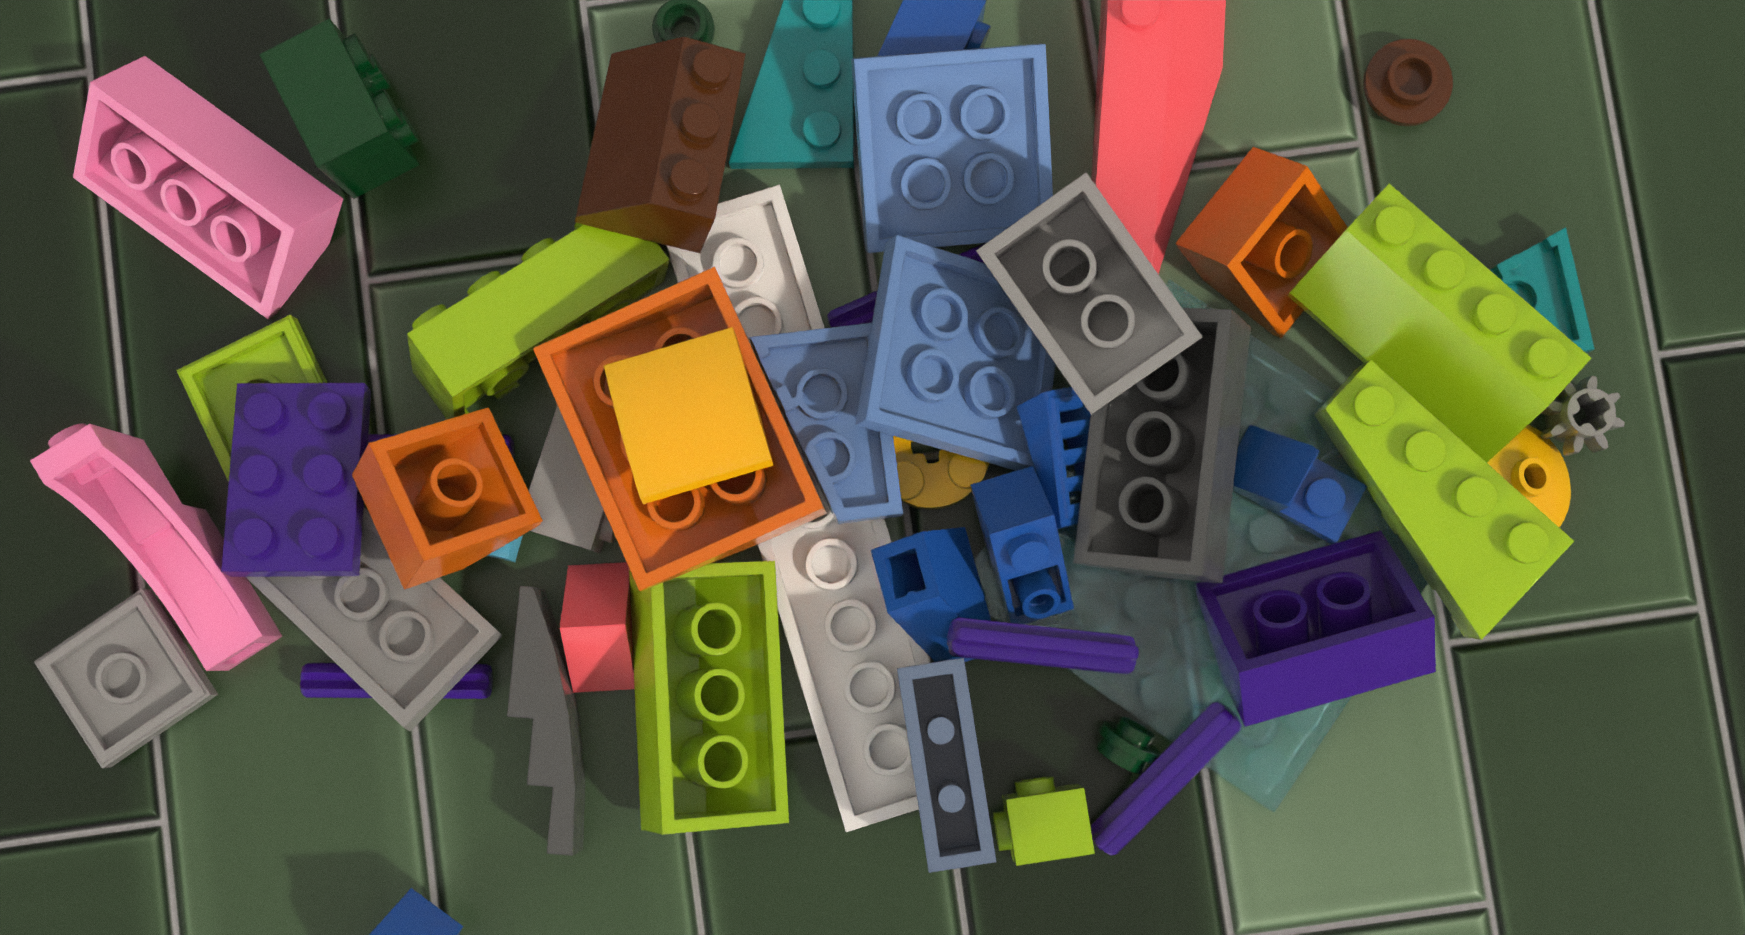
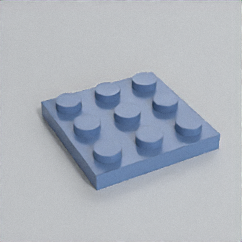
(951, 143)
(950, 357)

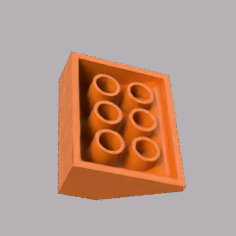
(696, 525)

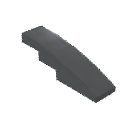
(544, 693)

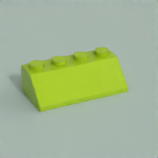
(1438, 324)
(709, 700)

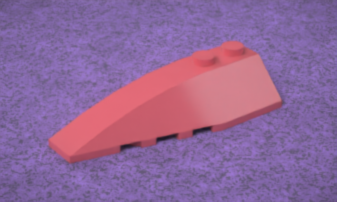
(1151, 108)

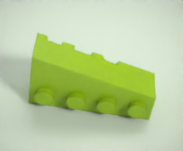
(560, 285)
(1451, 509)

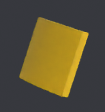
(687, 415)

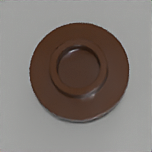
(1408, 82)

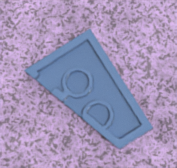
(819, 390)

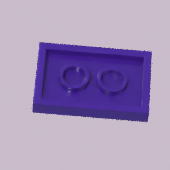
(292, 480)

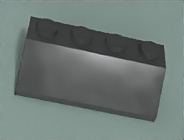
(1167, 461)

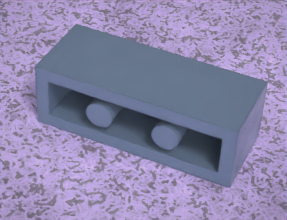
(946, 765)

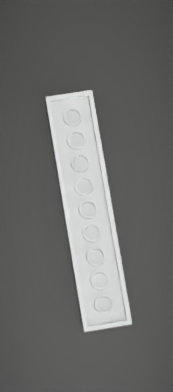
(824, 570)

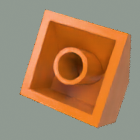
(1262, 236)
(444, 496)

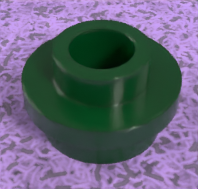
(681, 11)
(1127, 744)

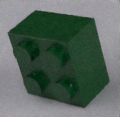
(342, 108)

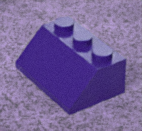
(1317, 628)

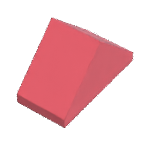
(598, 627)

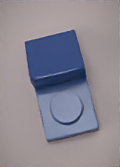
(1294, 483)

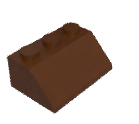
(662, 142)

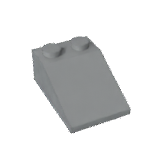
(1089, 293)

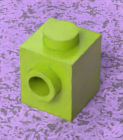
(1044, 822)

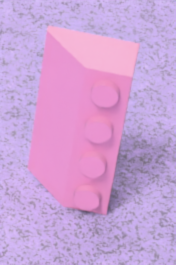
(203, 184)

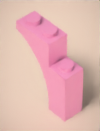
(169, 543)

